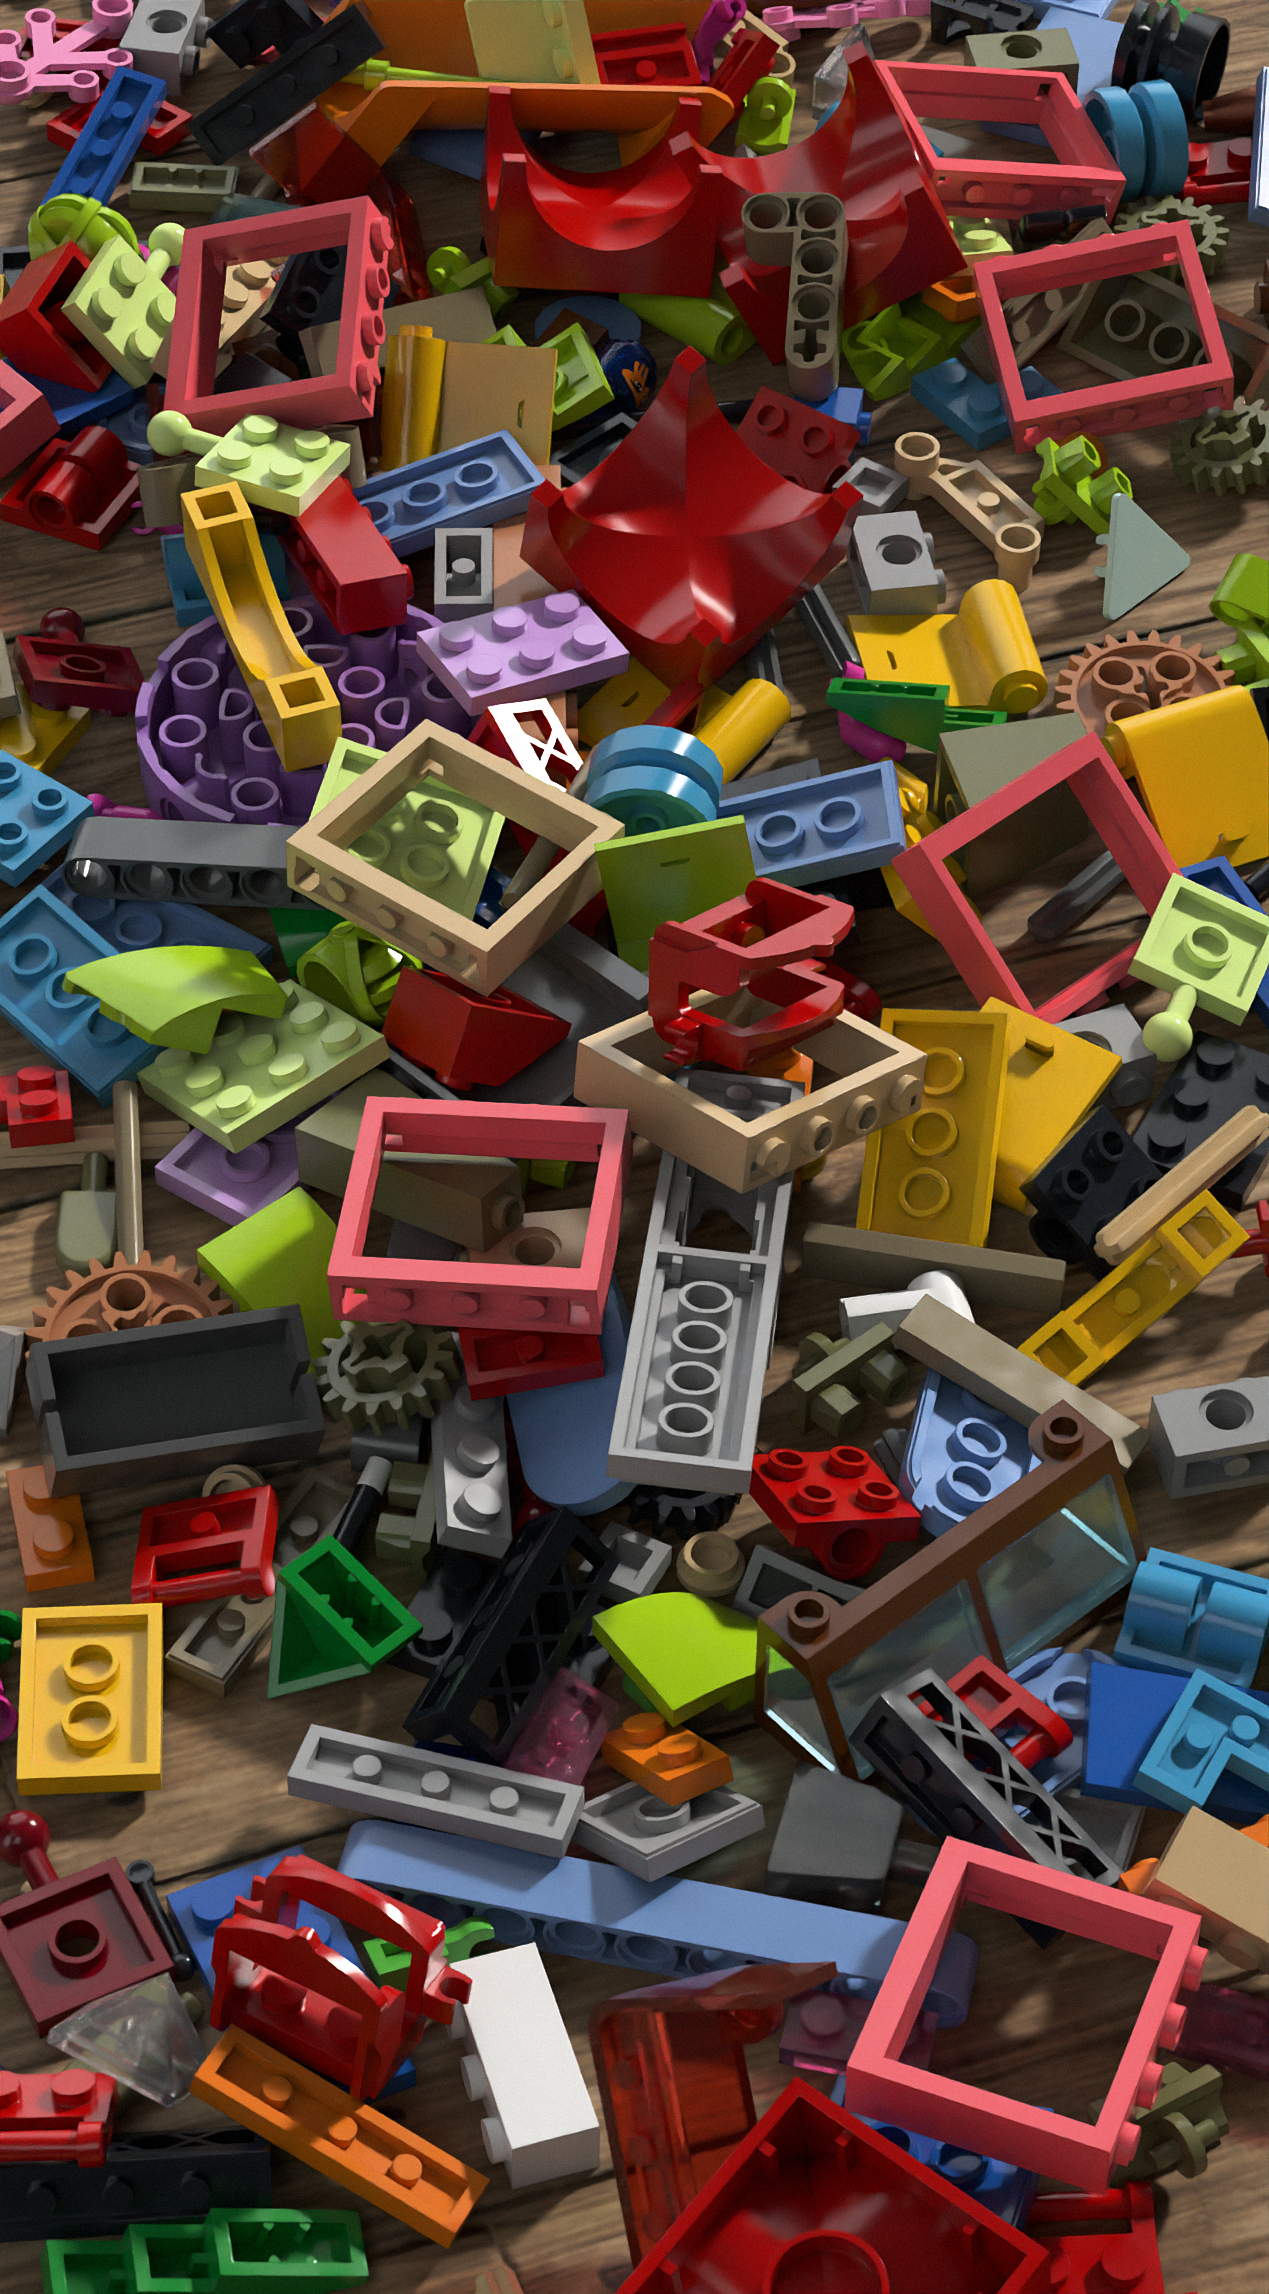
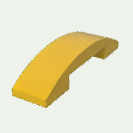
(1137, 1291)

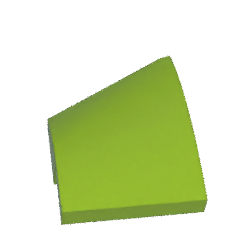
(901, 344)
(579, 376)
(178, 991)
(278, 1262)
(682, 1651)

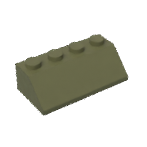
(1147, 327)

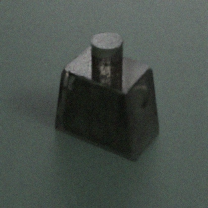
(843, 1844)

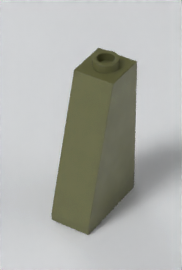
(446, 1194)

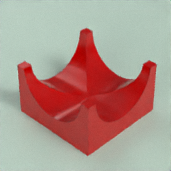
(890, 206)
(601, 230)
(687, 536)
(835, 2210)

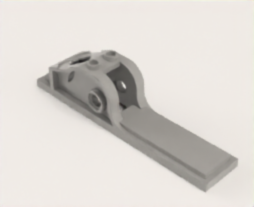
(703, 1316)

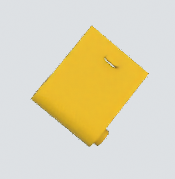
(462, 391)
(979, 652)
(729, 725)
(1200, 775)
(1046, 1094)

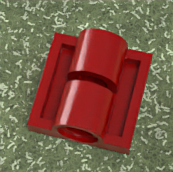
(798, 440)
(76, 489)
(833, 1506)

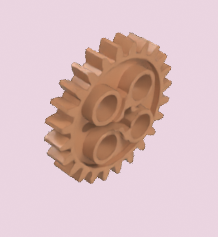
(1109, 681)
(94, 1301)

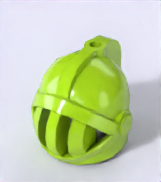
(79, 220)
(355, 972)

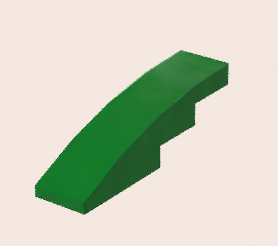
(906, 709)
(226, 2255)

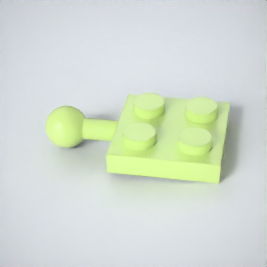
(125, 303)
(268, 459)
(1205, 956)

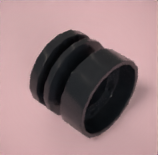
(1184, 56)

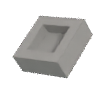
(880, 486)
(641, 1563)

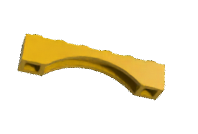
(284, 683)

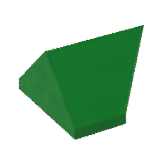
(332, 1621)

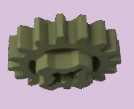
(1207, 230)
(1223, 448)
(385, 1373)

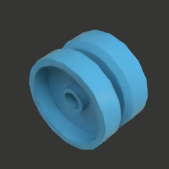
(1144, 136)
(654, 779)

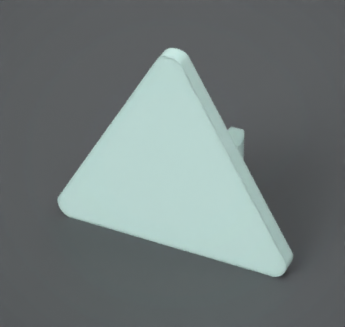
(1138, 557)

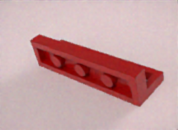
(502, 736)

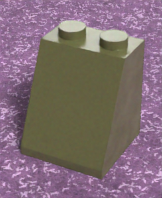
(984, 760)

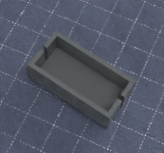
(174, 1400)

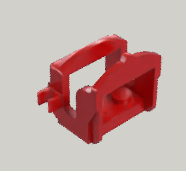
(753, 943)
(312, 1999)

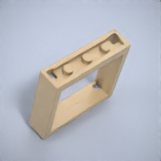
(412, 920)
(627, 1071)

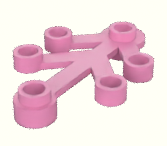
(838, 15)
(23, 79)

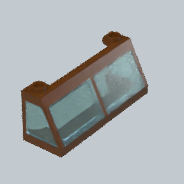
(997, 1585)

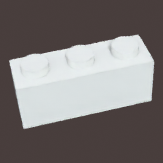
(523, 2069)

